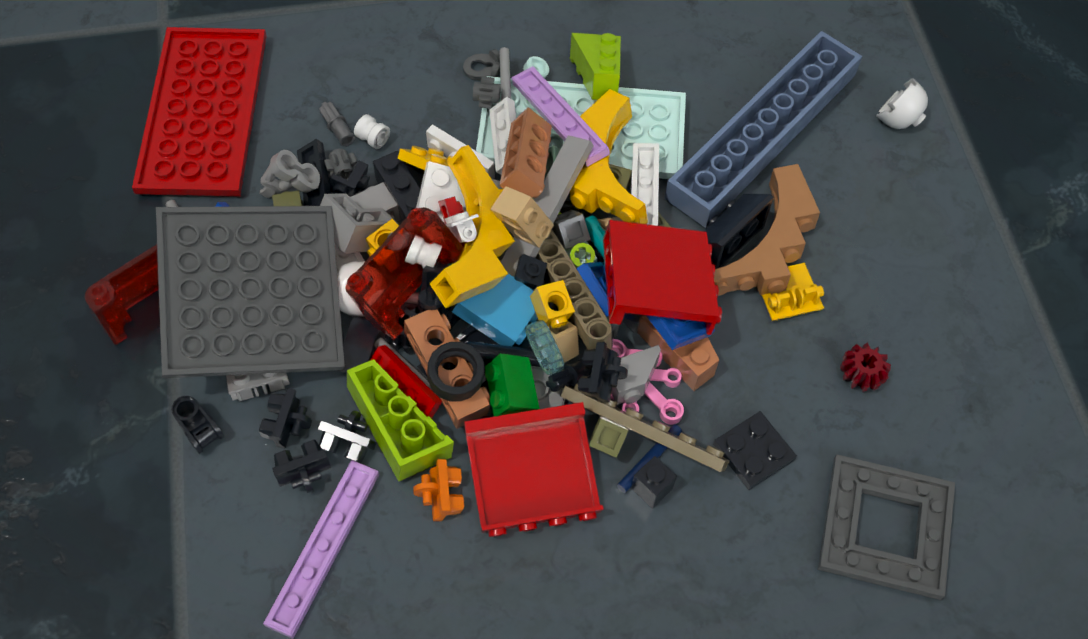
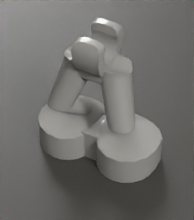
(292, 174)

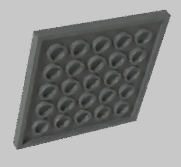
(247, 290)

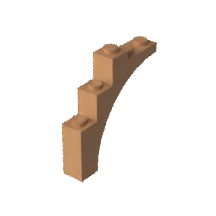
(766, 264)

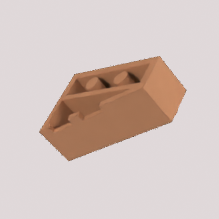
(694, 361)

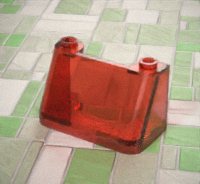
(388, 280)
(121, 290)

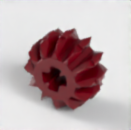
(865, 367)

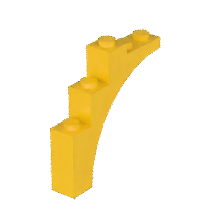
(596, 183)
(478, 265)

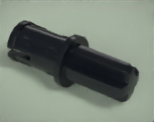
(568, 376)

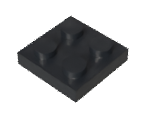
(755, 450)

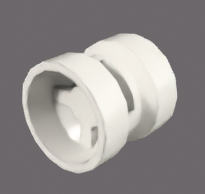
(373, 132)
(423, 252)

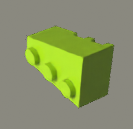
(597, 61)

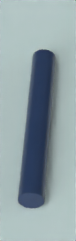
(657, 450)

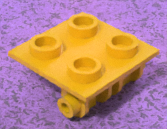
(799, 297)

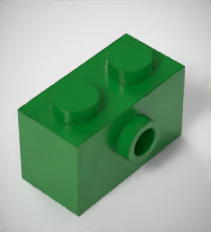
(511, 385)

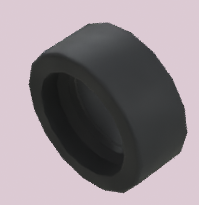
(455, 349)

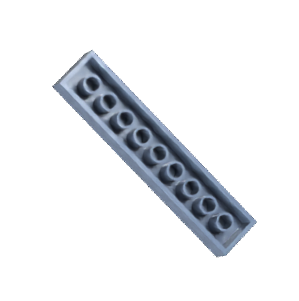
(762, 129)

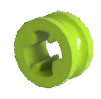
(588, 251)

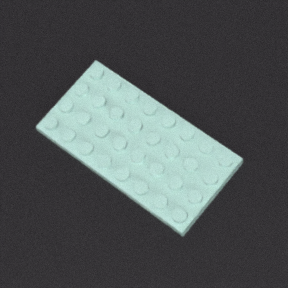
(655, 119)

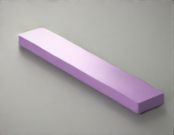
(558, 112)
(321, 550)

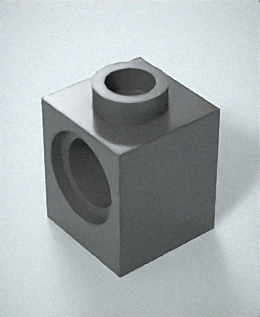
(570, 229)

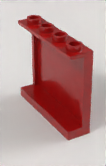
(660, 273)
(532, 469)

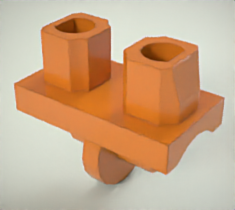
(436, 490)

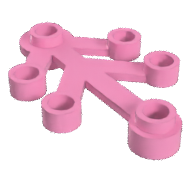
(651, 392)

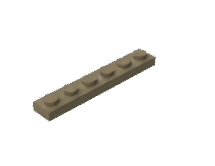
(656, 431)

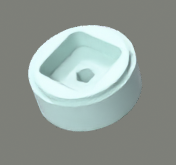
(539, 64)

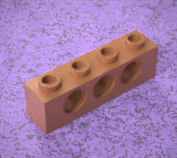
(527, 154)
(431, 325)

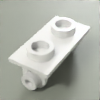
(462, 226)

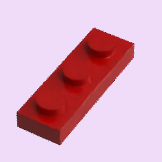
(407, 380)

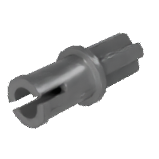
(337, 124)

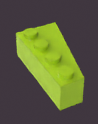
(400, 428)

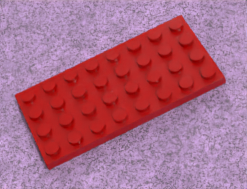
(201, 112)

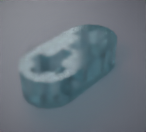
(544, 347)

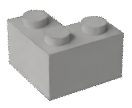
(352, 223)

